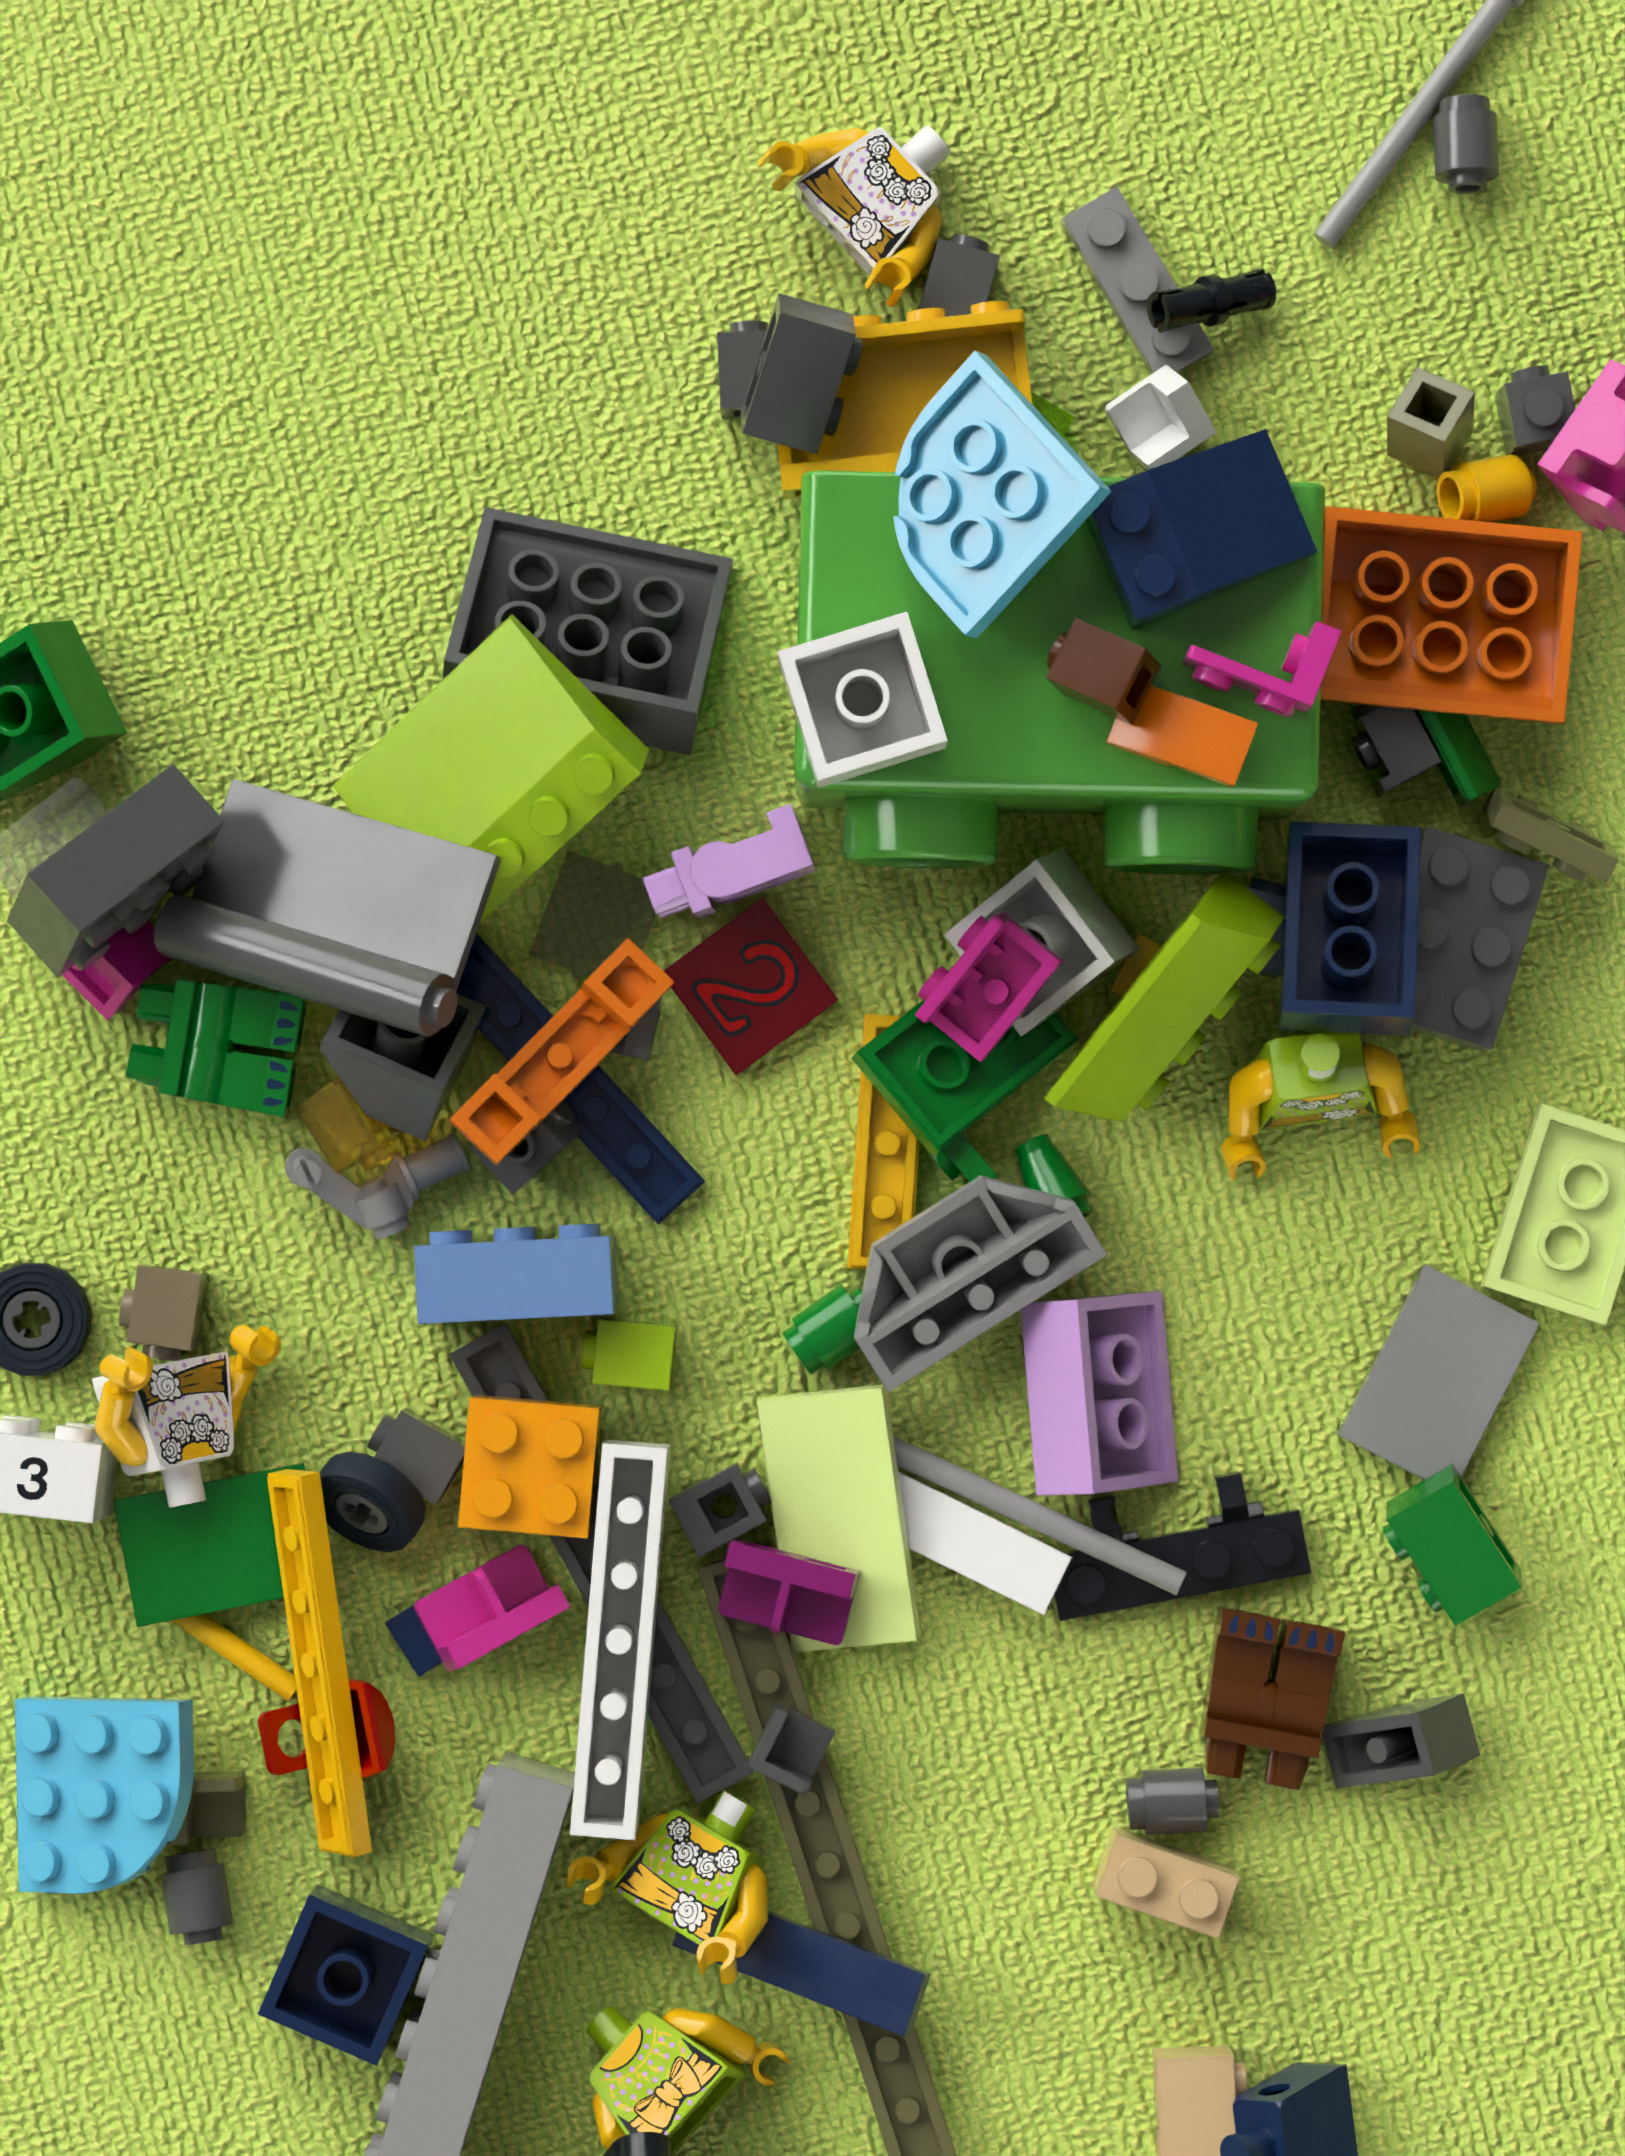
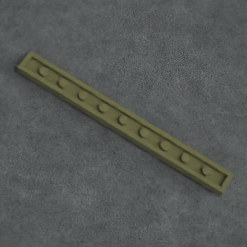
(832, 1880)

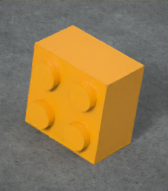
(530, 1466)

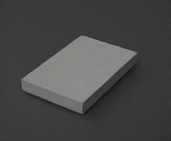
(1438, 1376)

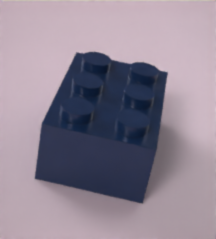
(1350, 928)

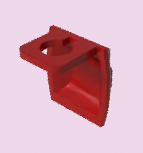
(373, 1730)

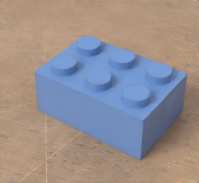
(515, 1275)

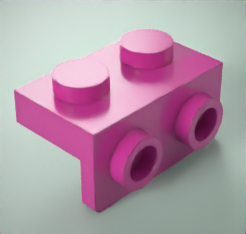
(988, 984)

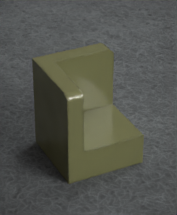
(215, 1807)

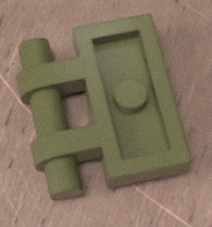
(1525, 826)

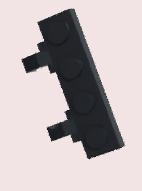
(1228, 1553)

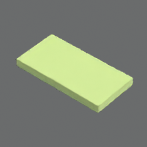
(843, 1503)

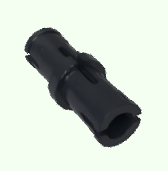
(1211, 300)

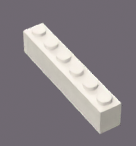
(620, 1639)

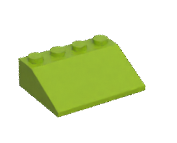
(499, 759)

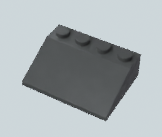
(611, 607)

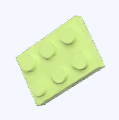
(1564, 1218)

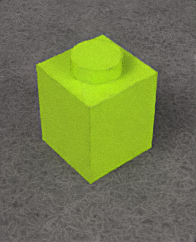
(630, 1354)

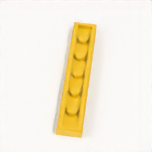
(319, 1662)

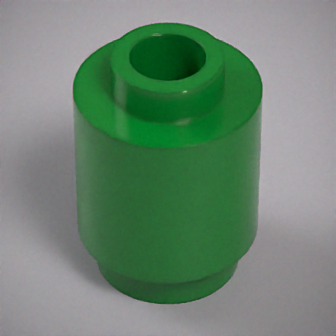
(826, 1329)

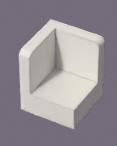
(1160, 418)

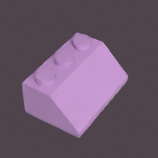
(1099, 1393)

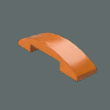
(562, 1052)

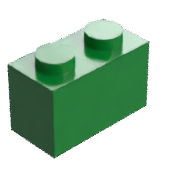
(1451, 1545)

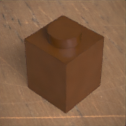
(1102, 670)

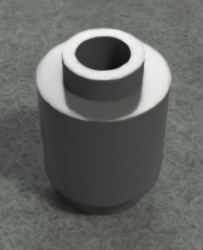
(1465, 143)
(1171, 1801)
(196, 1896)

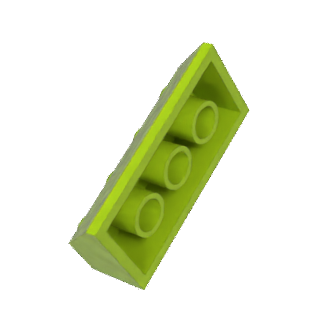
(1169, 1002)

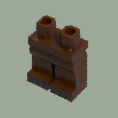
(1265, 1713)

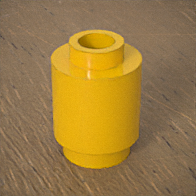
(1487, 489)

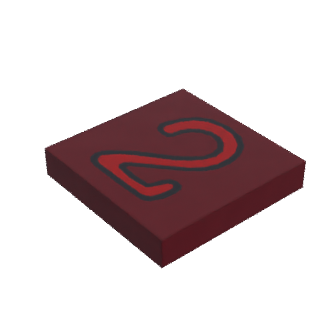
(750, 986)

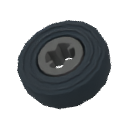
(61, 1338)
(370, 1502)

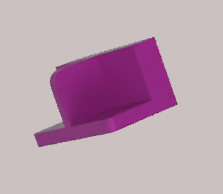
(787, 1592)

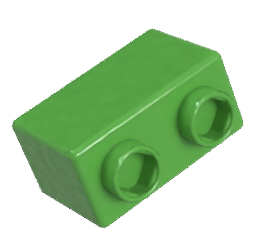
(1021, 740)

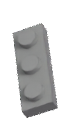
(1127, 274)

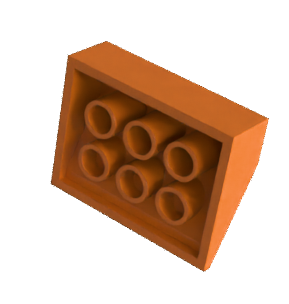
(1449, 614)

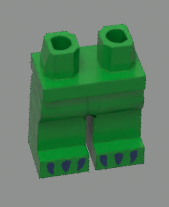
(202, 1042)

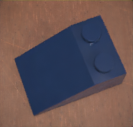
(1198, 527)

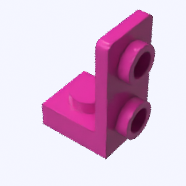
(1305, 660)

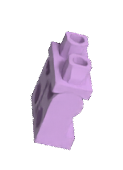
(733, 871)

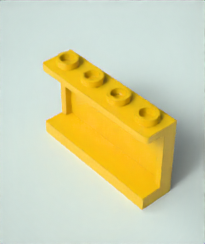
(898, 376)

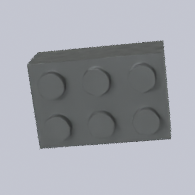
(116, 872)
(1470, 935)

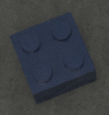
(345, 1974)

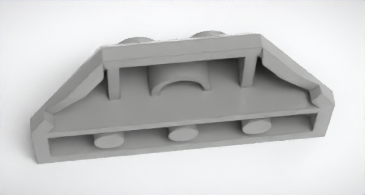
(965, 1272)

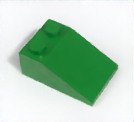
(50, 705)

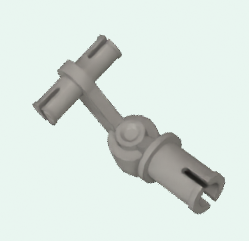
(384, 1200)

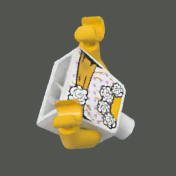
(870, 197)
(178, 1410)

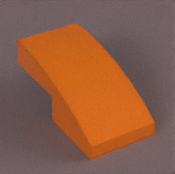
(1187, 736)

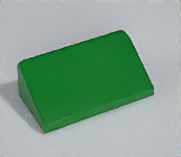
(1461, 754)

